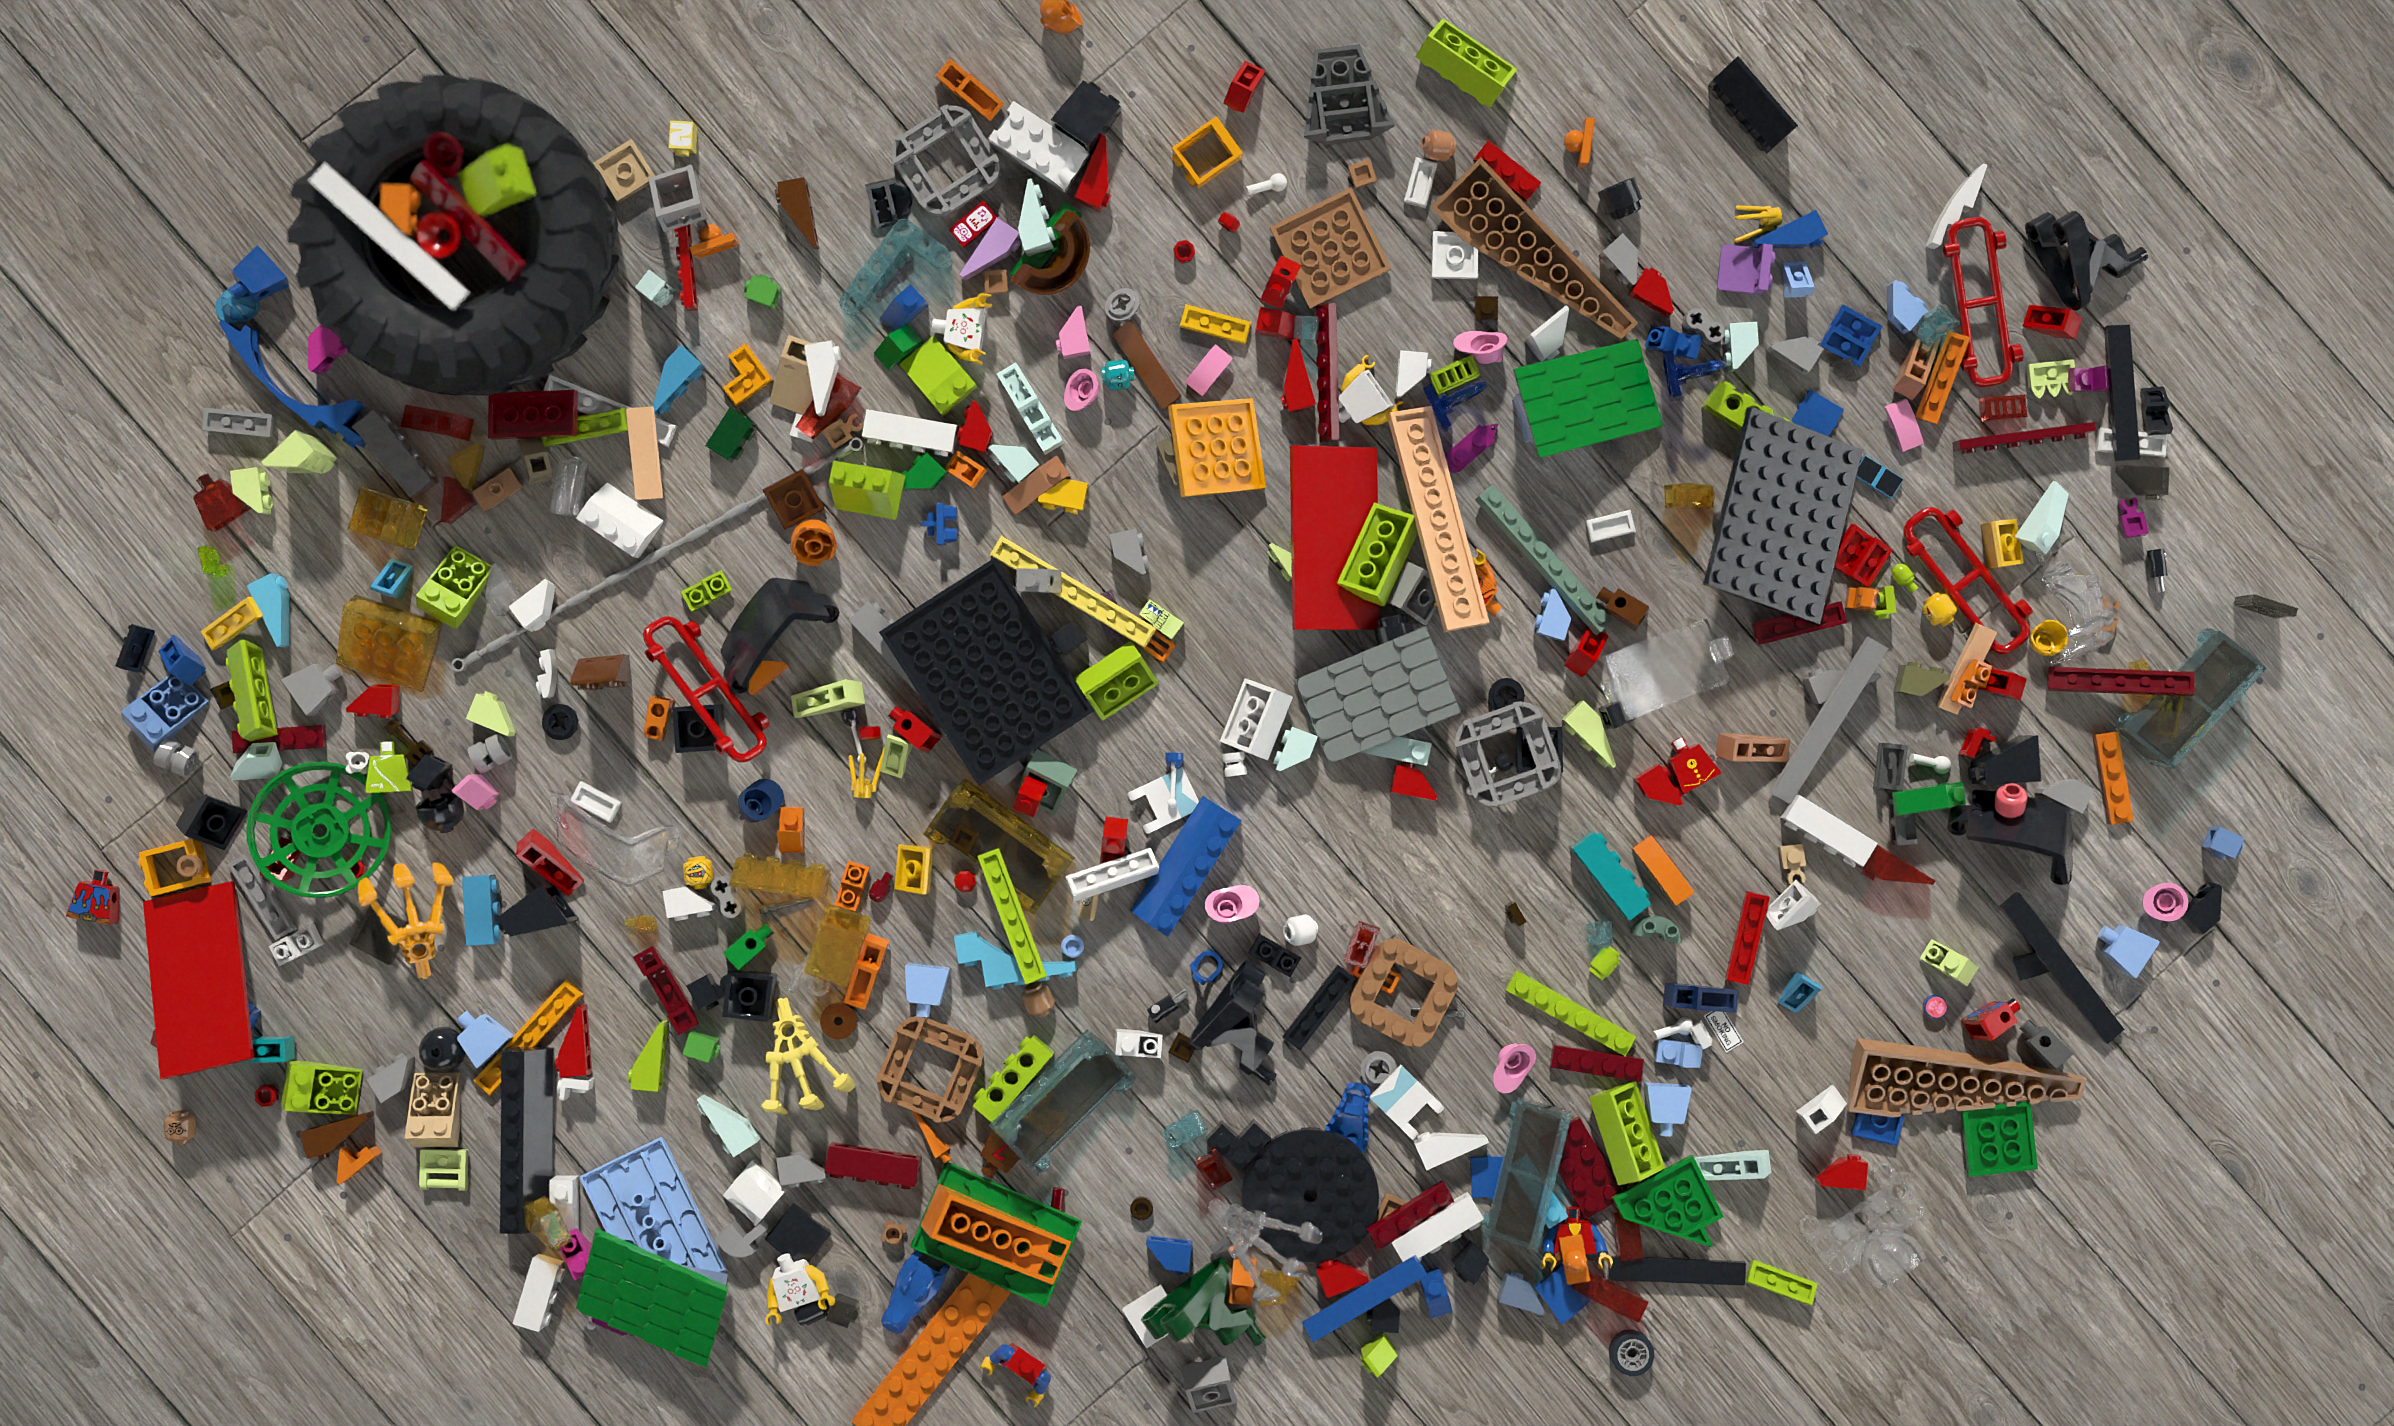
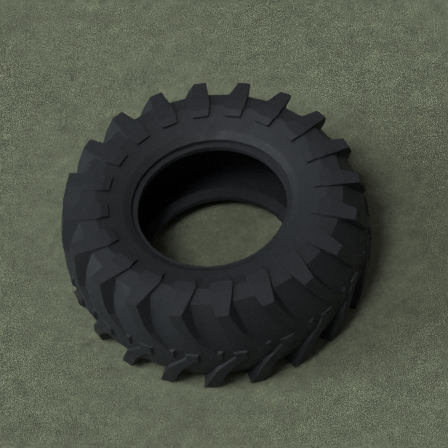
(517, 325)

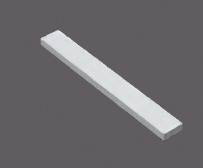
(389, 236)

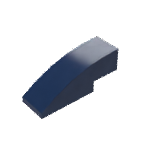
(1700, 997)

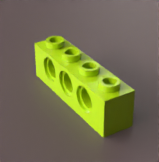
(1717, 405)
(993, 1108)

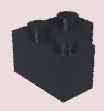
(1238, 1148)

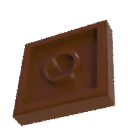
(793, 498)

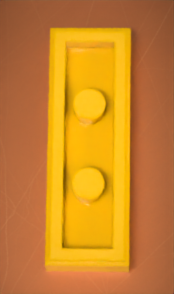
(1215, 324)
(231, 623)

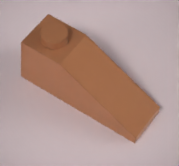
(1915, 368)
(1035, 485)
(1752, 748)

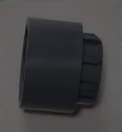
(1621, 199)
(1392, 628)

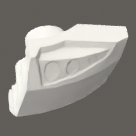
(754, 1192)

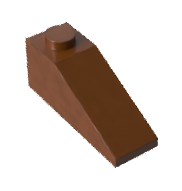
(796, 201)
(328, 1137)

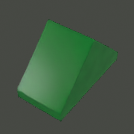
(897, 346)

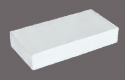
(1420, 182)
(1610, 526)
(595, 801)

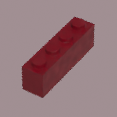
(872, 1164)

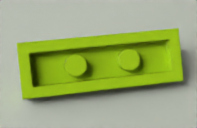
(1781, 1282)

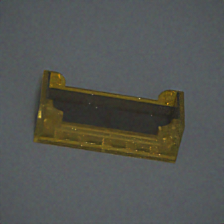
(1029, 856)

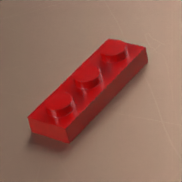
(1509, 171)

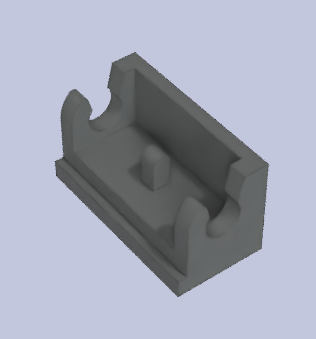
(1890, 766)
(1902, 827)

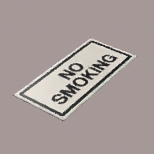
(1723, 1030)

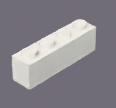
(910, 432)
(1828, 830)
(1439, 1228)

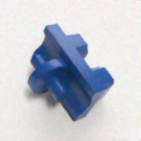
(944, 534)

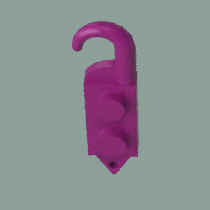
(1470, 447)

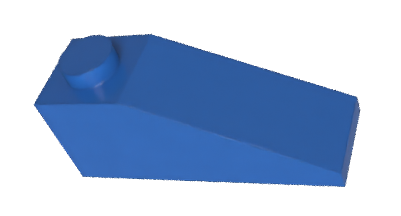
(1797, 234)

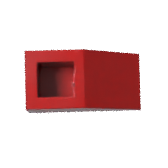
(976, 432)
(376, 699)
(1655, 785)
(1113, 839)

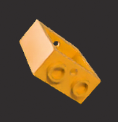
(1225, 139)
(151, 880)

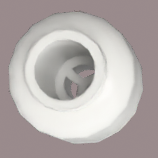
(1300, 930)

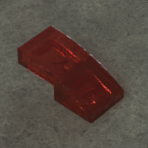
(1628, 1238)

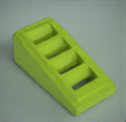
(1457, 382)

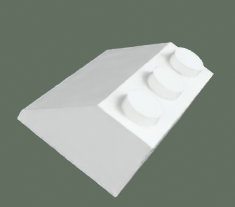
(620, 520)
(1256, 719)

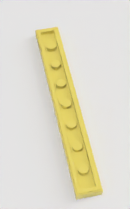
(1078, 594)

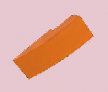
(969, 89)
(1663, 870)
(866, 971)

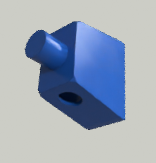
(257, 276)

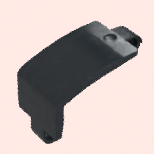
(764, 621)
(2040, 829)

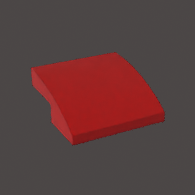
(1861, 555)

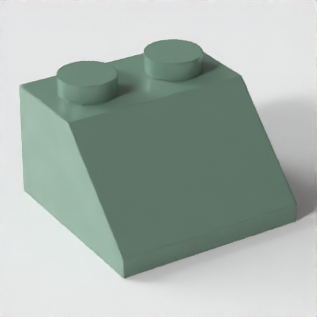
(1052, 772)

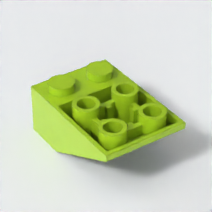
(454, 587)
(321, 1088)

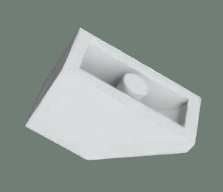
(1411, 371)
(535, 606)

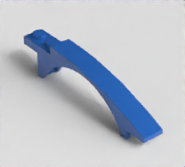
(333, 417)

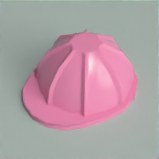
(1081, 389)
(2165, 902)

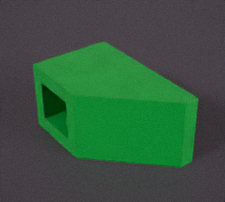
(924, 474)

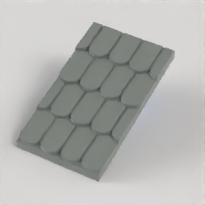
(1377, 695)

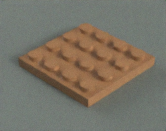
(1332, 246)

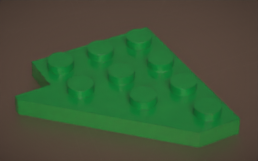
(1672, 1202)

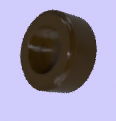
(1141, 1208)

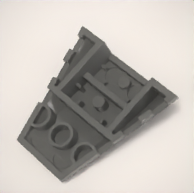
(1344, 98)

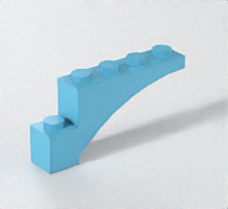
(998, 965)

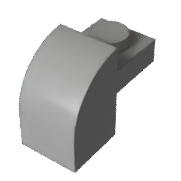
(739, 1243)

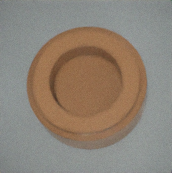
(189, 865)

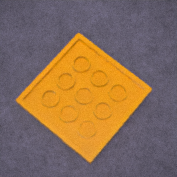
(1217, 447)

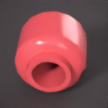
(2010, 800)

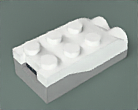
(1039, 148)

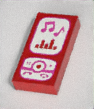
(973, 224)

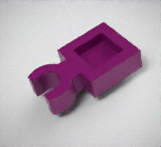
(2132, 522)

